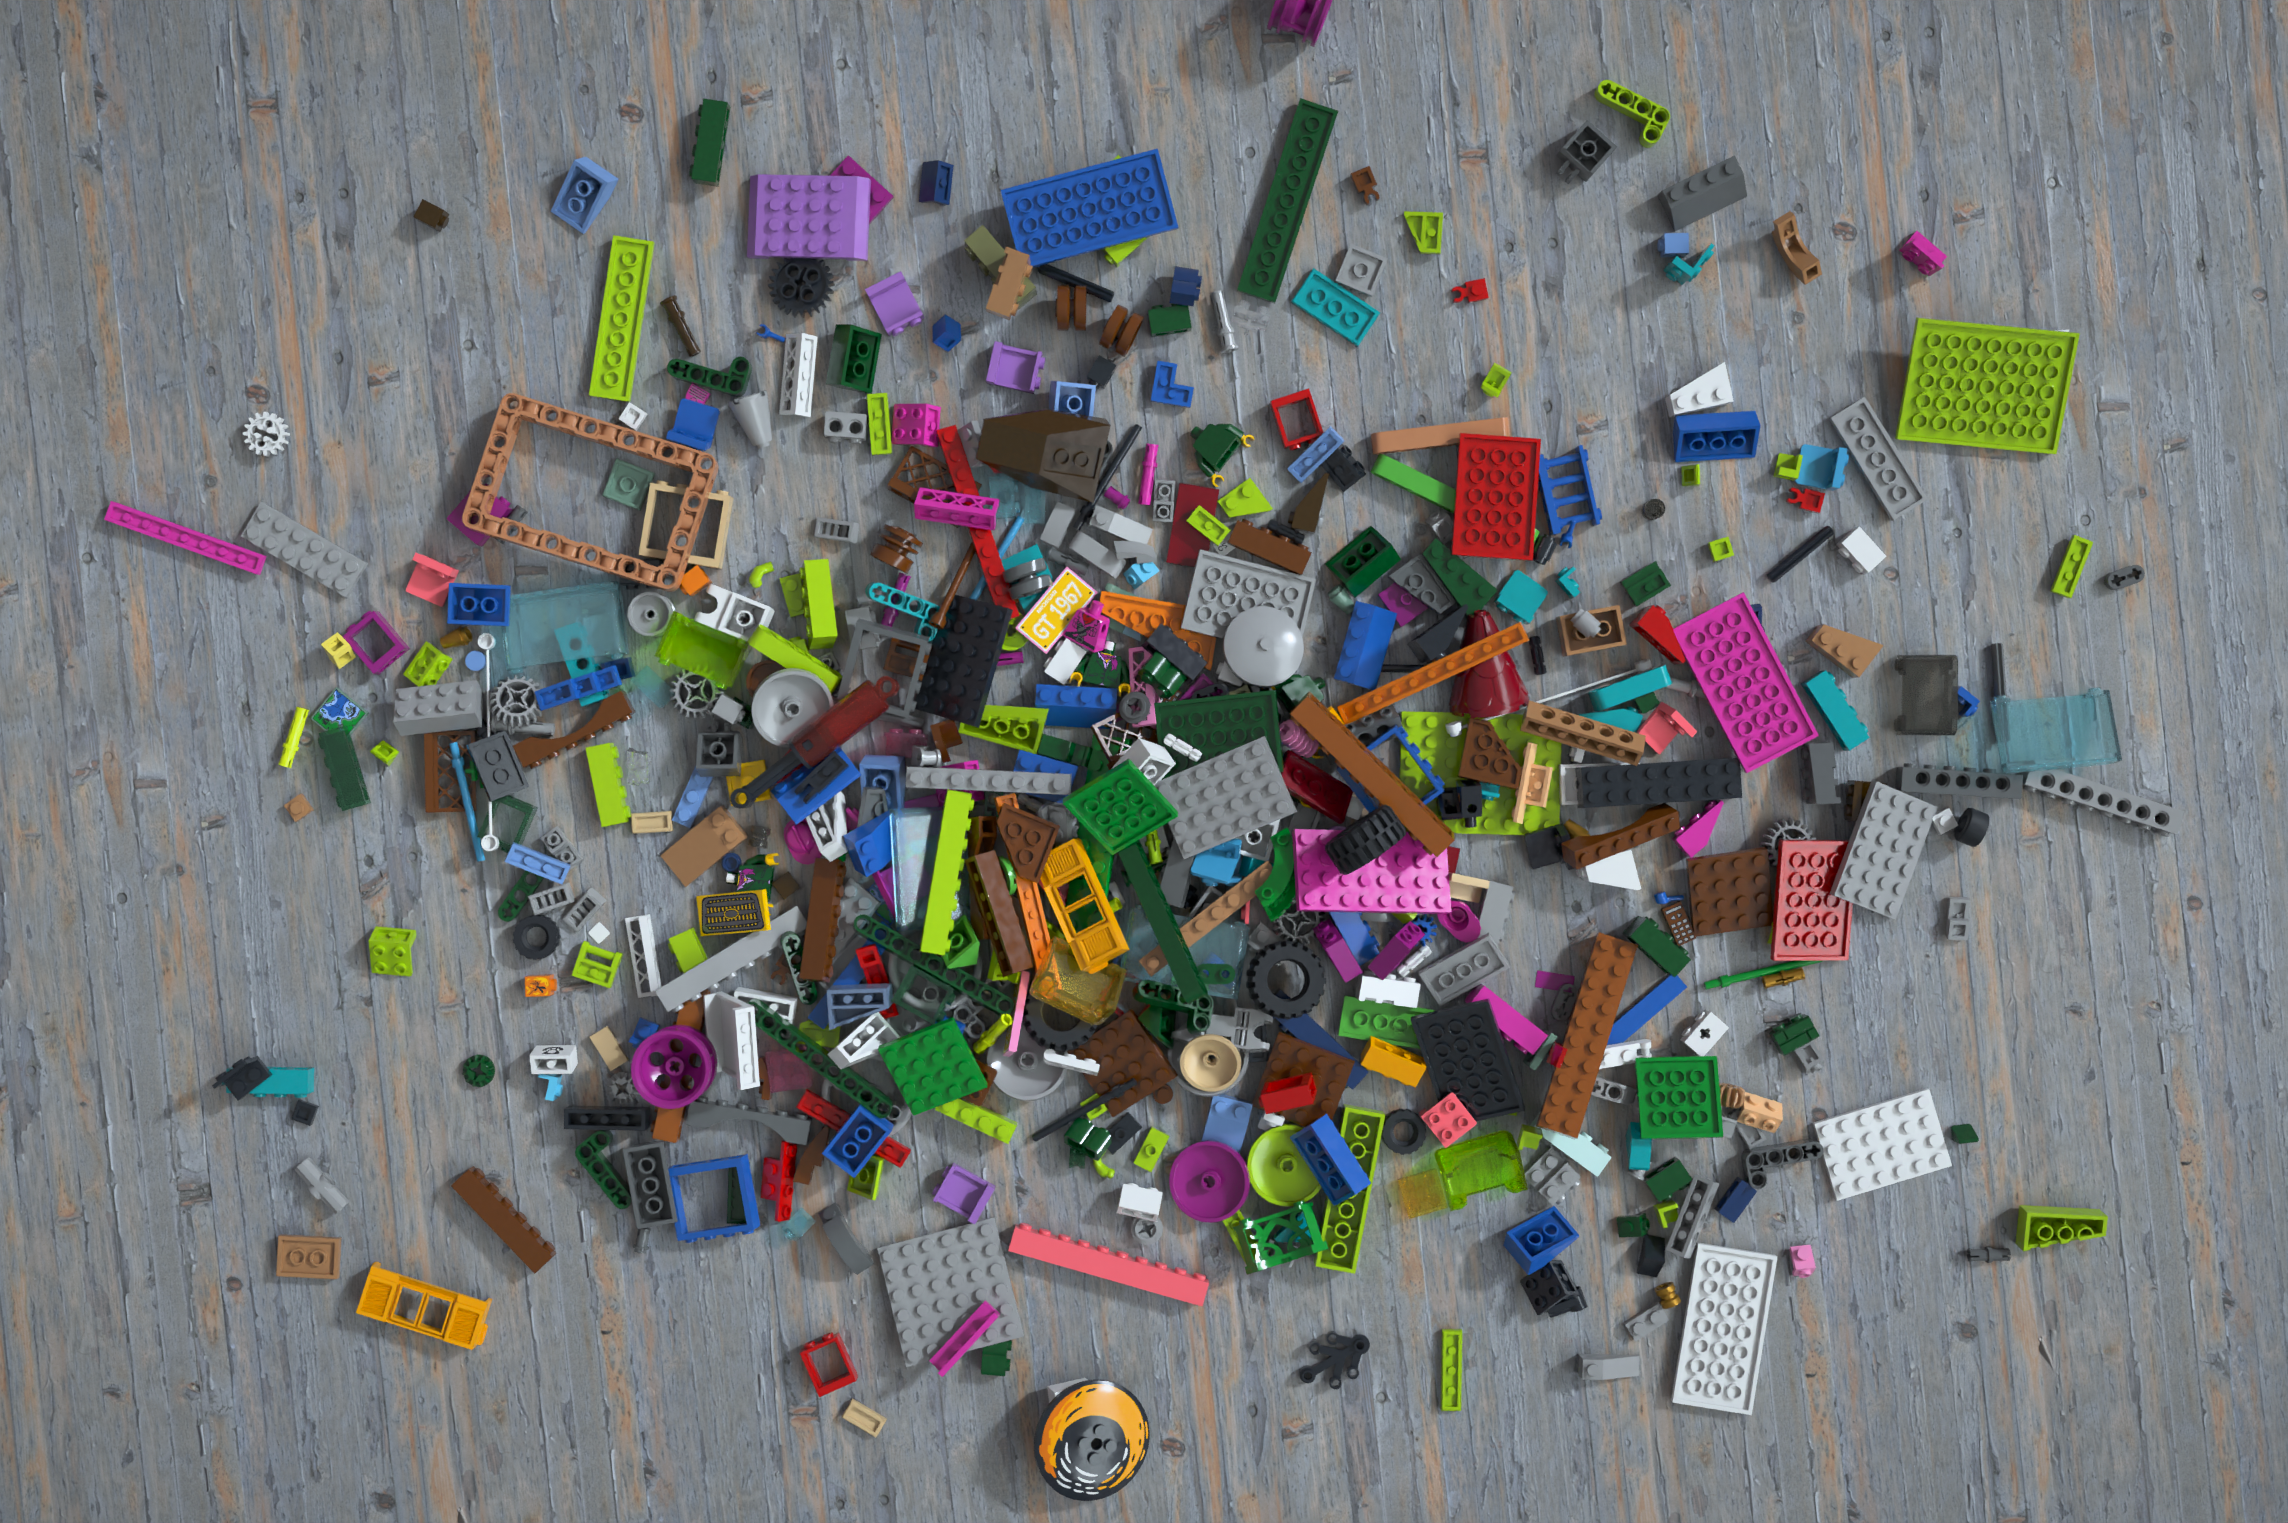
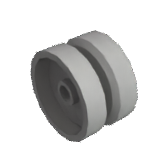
(642, 606)

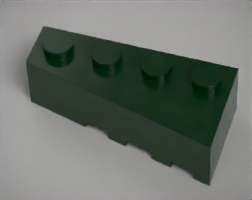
(1458, 577)

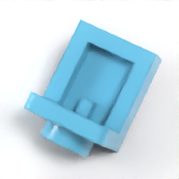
(1140, 573)
(554, 1086)

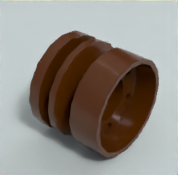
(896, 548)

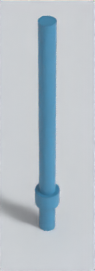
(1001, 550)
(458, 763)

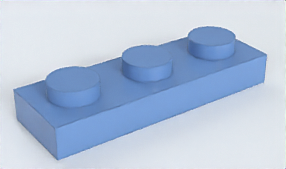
(1315, 454)
(692, 799)
(537, 863)

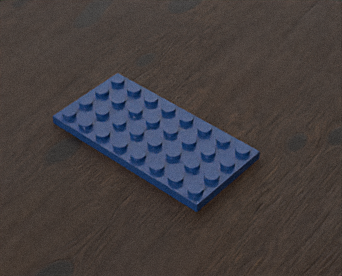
(1090, 208)

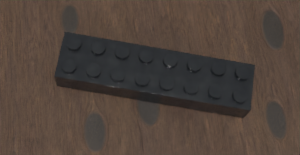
(1658, 782)

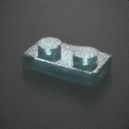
(1034, 506)

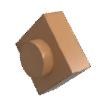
(298, 807)

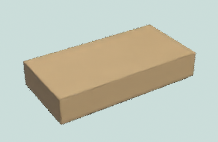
(651, 822)
(609, 1048)
(864, 1417)

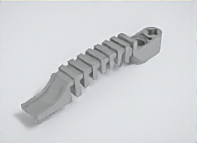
(1628, 1095)

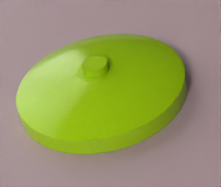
(1279, 1169)

